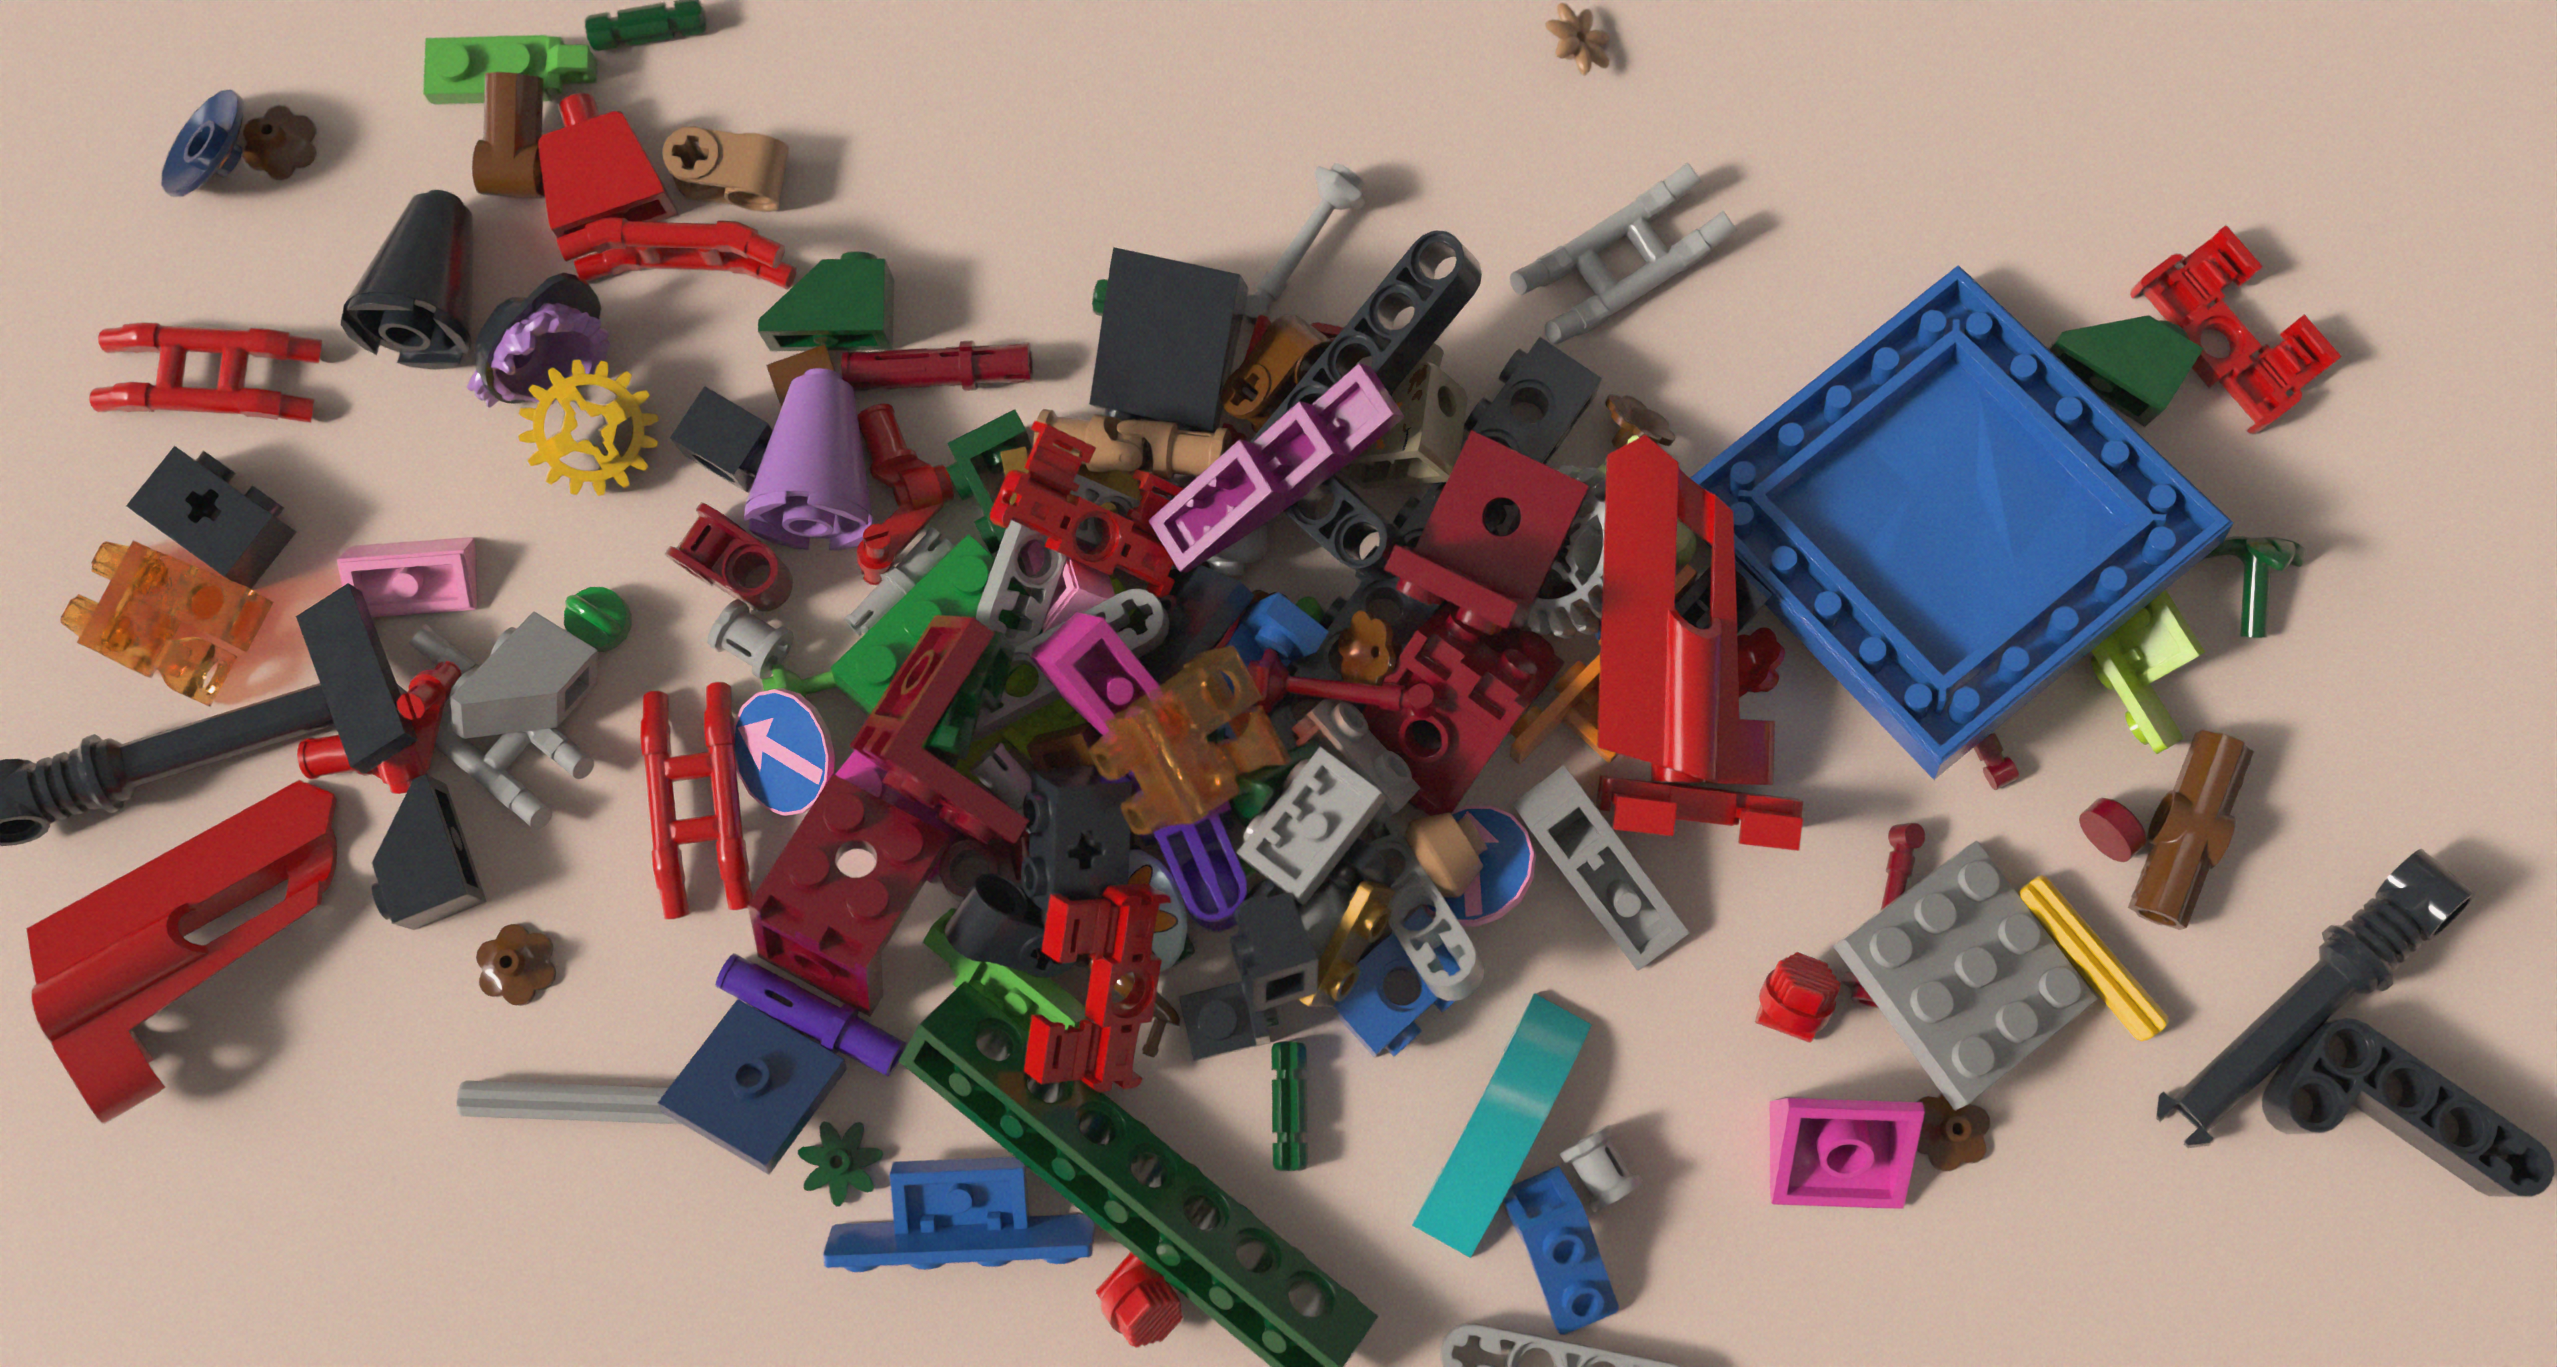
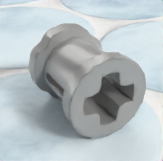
(750, 638)
(1601, 1168)

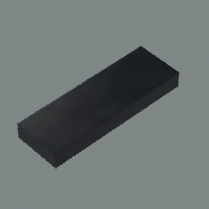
(356, 678)

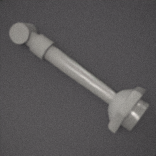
(1338, 190)

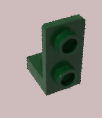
(978, 453)

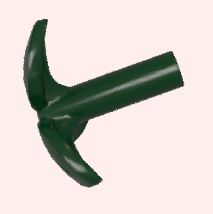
(2258, 558)
(1257, 784)

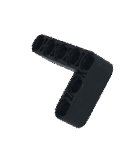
(1393, 357)

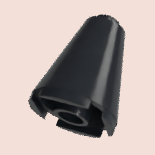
(418, 286)

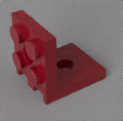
(1470, 566)
(1479, 693)
(909, 713)
(837, 925)

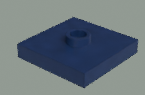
(752, 1086)

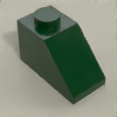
(835, 304)
(2130, 362)

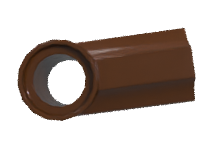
(508, 154)

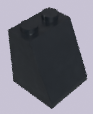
(1167, 340)

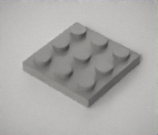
(1965, 974)

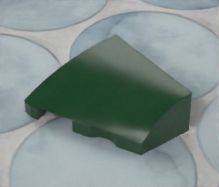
(981, 688)

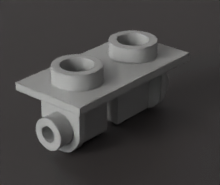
(1346, 736)

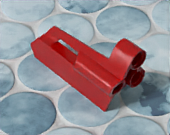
(1661, 681)
(124, 947)

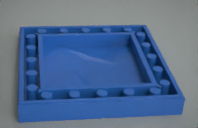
(1955, 519)

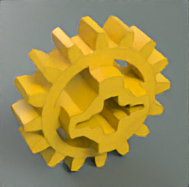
(614, 413)

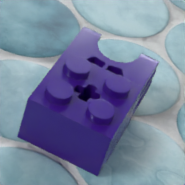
(1203, 866)

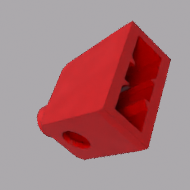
(598, 170)

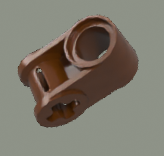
(1273, 369)

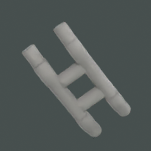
(1630, 221)
(491, 768)

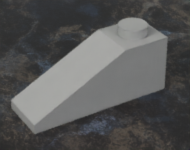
(1600, 868)

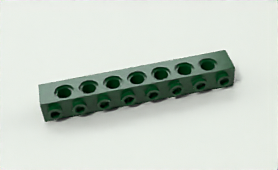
(1137, 1189)

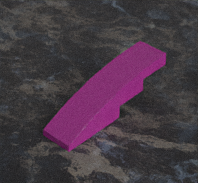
(1276, 470)

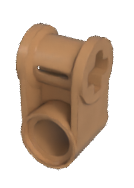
(737, 169)

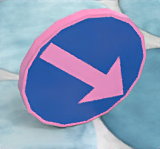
(782, 751)
(1506, 869)

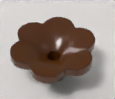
(279, 142)
(1637, 420)
(1368, 649)
(529, 968)
(1937, 1139)

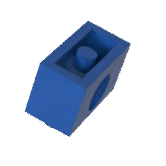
(1367, 1009)

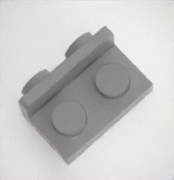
(1310, 824)

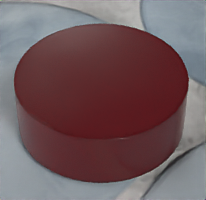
(2113, 829)

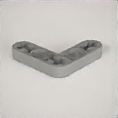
(1034, 608)

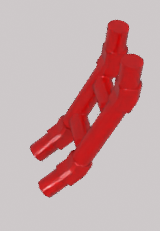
(672, 245)
(230, 394)
(722, 826)

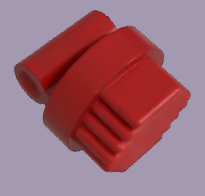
(1798, 997)
(1139, 1302)

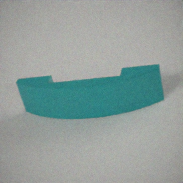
(1502, 1126)

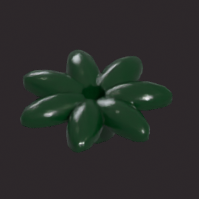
(852, 1159)

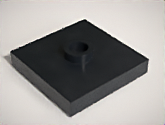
(1199, 615)

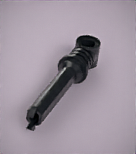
(109, 772)
(2355, 958)

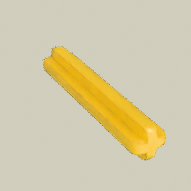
(2094, 959)

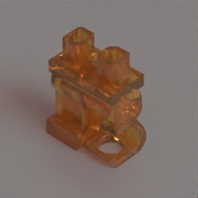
(145, 608)
(1167, 746)

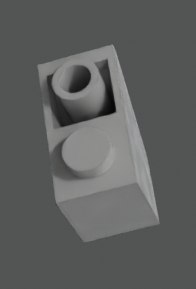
(526, 683)

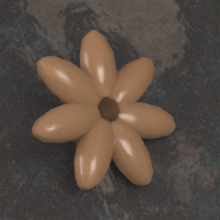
(1577, 39)

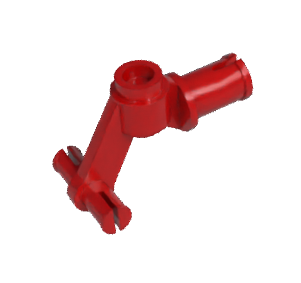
(915, 485)
(421, 705)

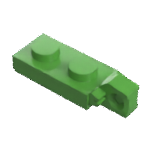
(458, 65)
(1010, 989)

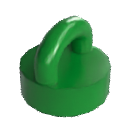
(598, 618)

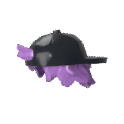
(535, 334)

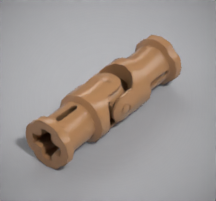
(1127, 444)

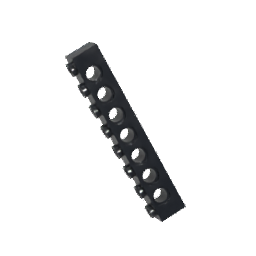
(1541, 377)

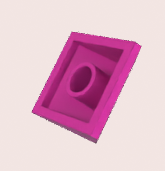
(1842, 1152)

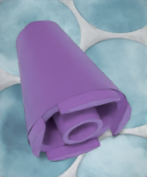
(813, 469)

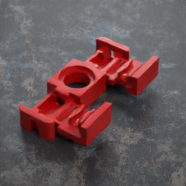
(2253, 382)
(1047, 510)
(1655, 806)
(1119, 944)

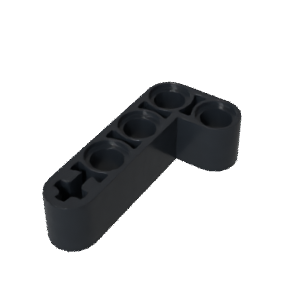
(2415, 1118)

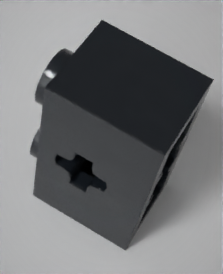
(186, 494)
(1075, 834)

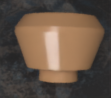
(1447, 851)

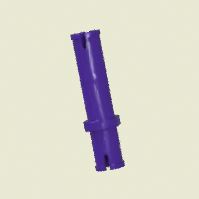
(834, 1026)

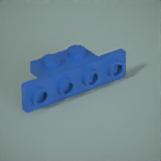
(959, 1216)

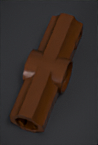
(2191, 829)

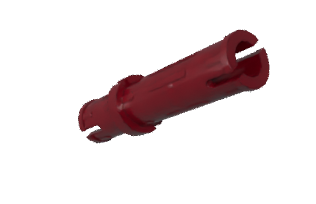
(946, 366)

